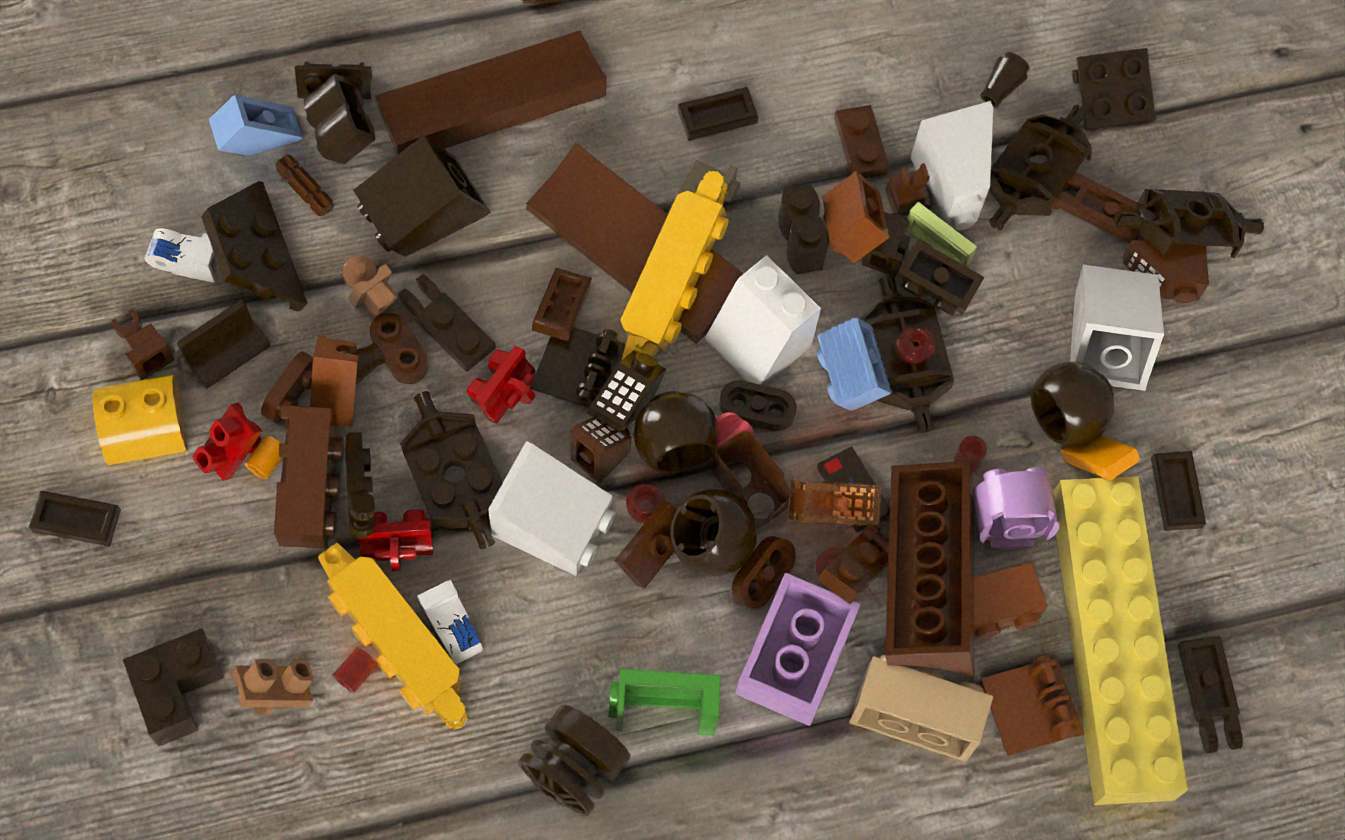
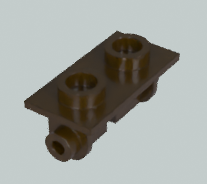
(312, 76)

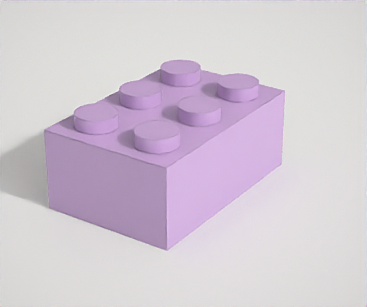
(797, 649)

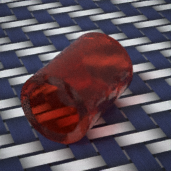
(975, 446)
(355, 670)

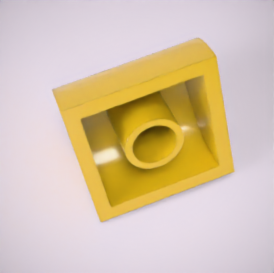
(139, 419)

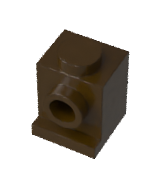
(889, 254)

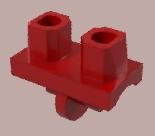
(506, 387)
(228, 443)
(398, 539)

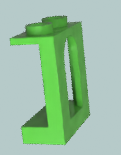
(704, 697)

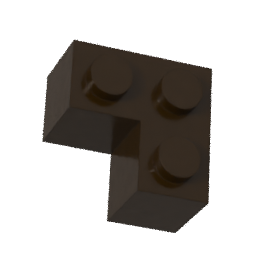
(164, 676)

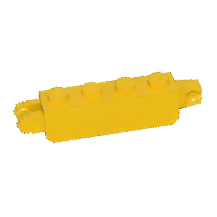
(675, 266)
(396, 634)

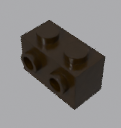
(939, 278)

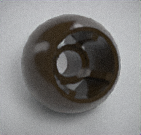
(1072, 403)
(676, 432)
(713, 533)

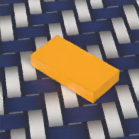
(1102, 457)

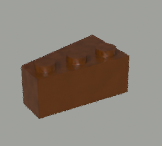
(308, 478)

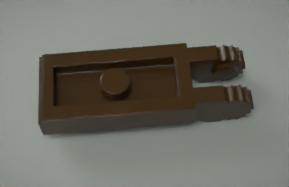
(448, 325)
(359, 488)
(1211, 691)

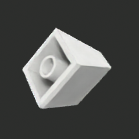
(958, 162)
(763, 323)
(1117, 324)
(550, 511)

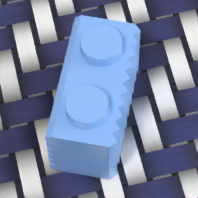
(853, 364)

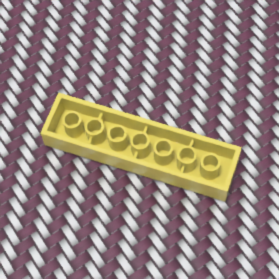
(1118, 642)

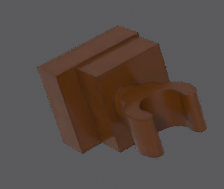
(908, 189)
(148, 348)

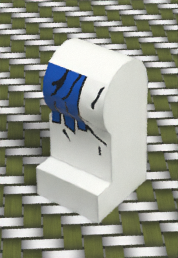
(182, 255)
(450, 622)

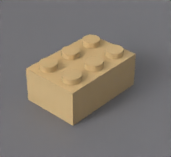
(922, 708)

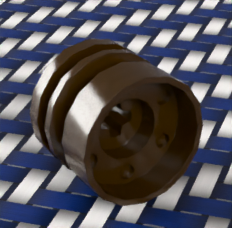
(569, 767)

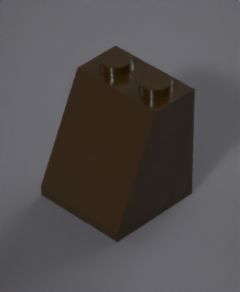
(419, 198)

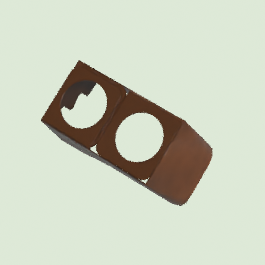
(746, 450)

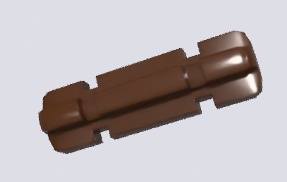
(304, 185)

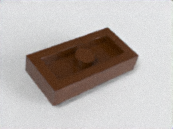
(861, 141)

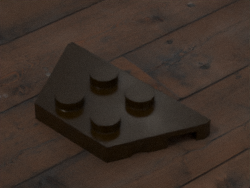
(252, 246)

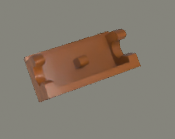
(335, 378)

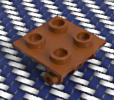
(1032, 706)

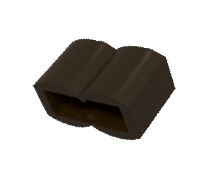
(339, 119)
(803, 229)

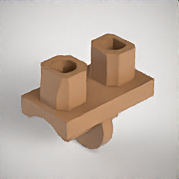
(368, 286)
(272, 686)

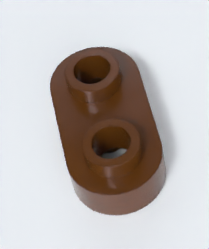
(398, 346)
(288, 387)
(762, 576)

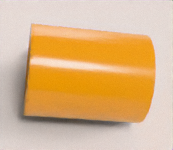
(264, 458)

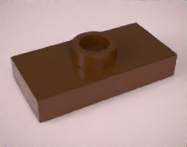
(561, 304)
(649, 547)

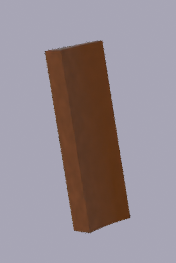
(493, 94)
(618, 231)
(931, 567)

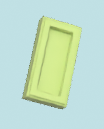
(940, 235)

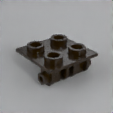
(1115, 88)
(578, 367)

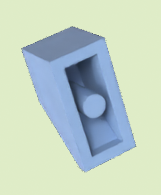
(254, 126)

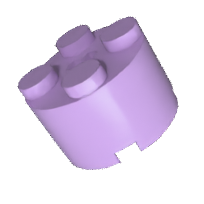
(1015, 508)

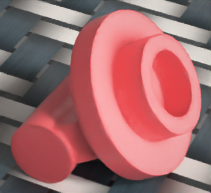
(731, 425)

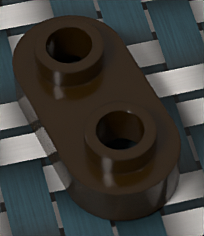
(758, 403)

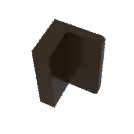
(223, 344)

